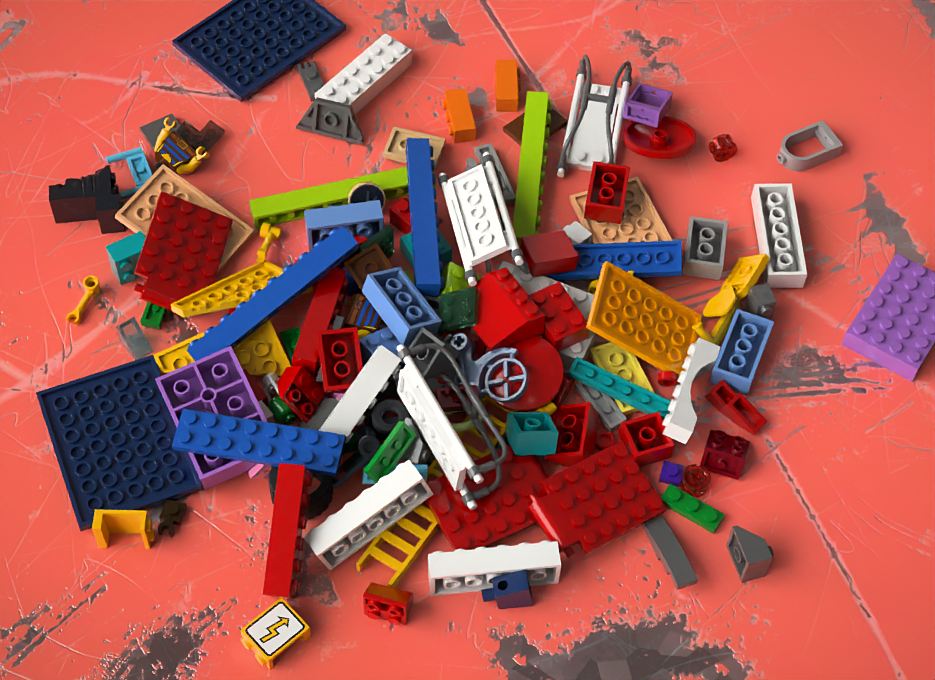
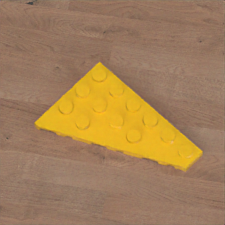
(228, 291)
(258, 353)

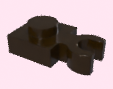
(171, 514)

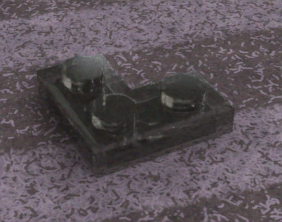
(205, 138)

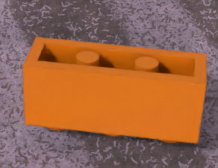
(507, 85)
(459, 115)

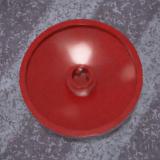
(667, 141)
(544, 372)

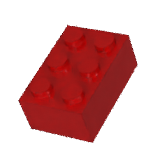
(607, 192)
(563, 320)

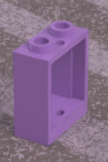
(646, 113)

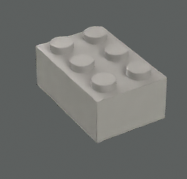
(705, 248)

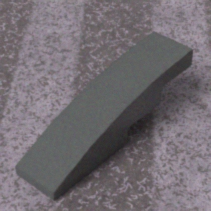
(670, 552)

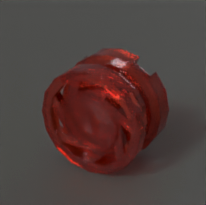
(722, 147)
(696, 480)

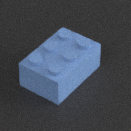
(382, 337)

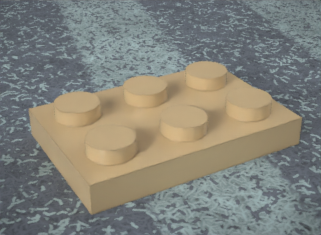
(396, 145)

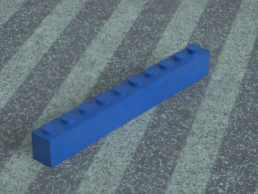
(422, 217)
(276, 295)

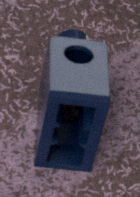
(509, 591)

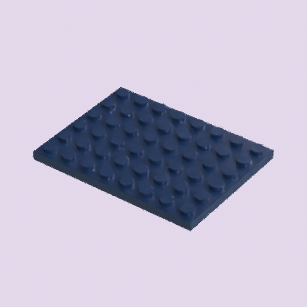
(257, 41)
(116, 441)

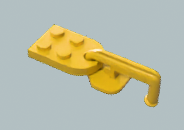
(736, 287)

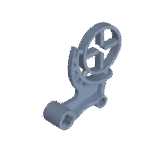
(476, 370)

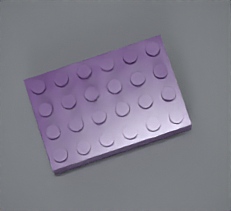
(897, 319)
(216, 387)

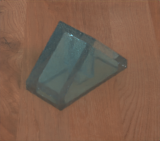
(133, 339)

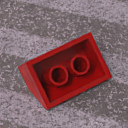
(339, 358)
(577, 433)

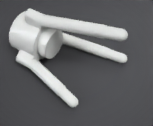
(270, 383)

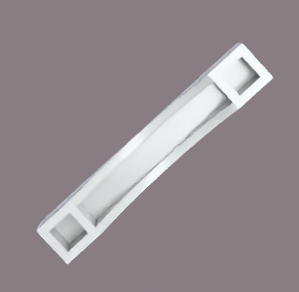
(682, 418)

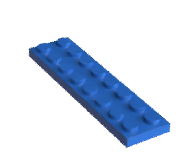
(643, 258)
(258, 441)

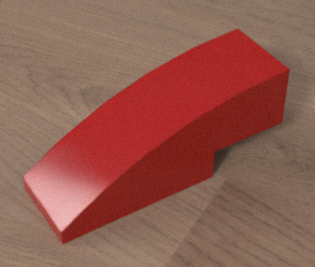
(735, 407)

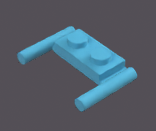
(138, 167)

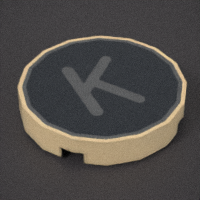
(366, 192)

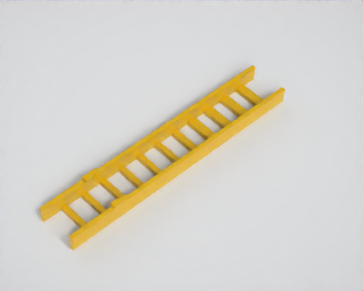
(425, 536)

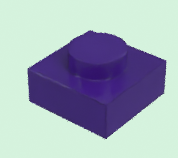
(671, 473)

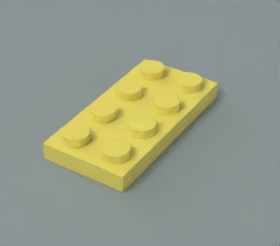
(623, 364)

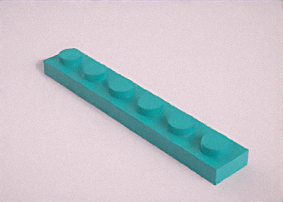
(618, 388)

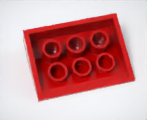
(505, 311)

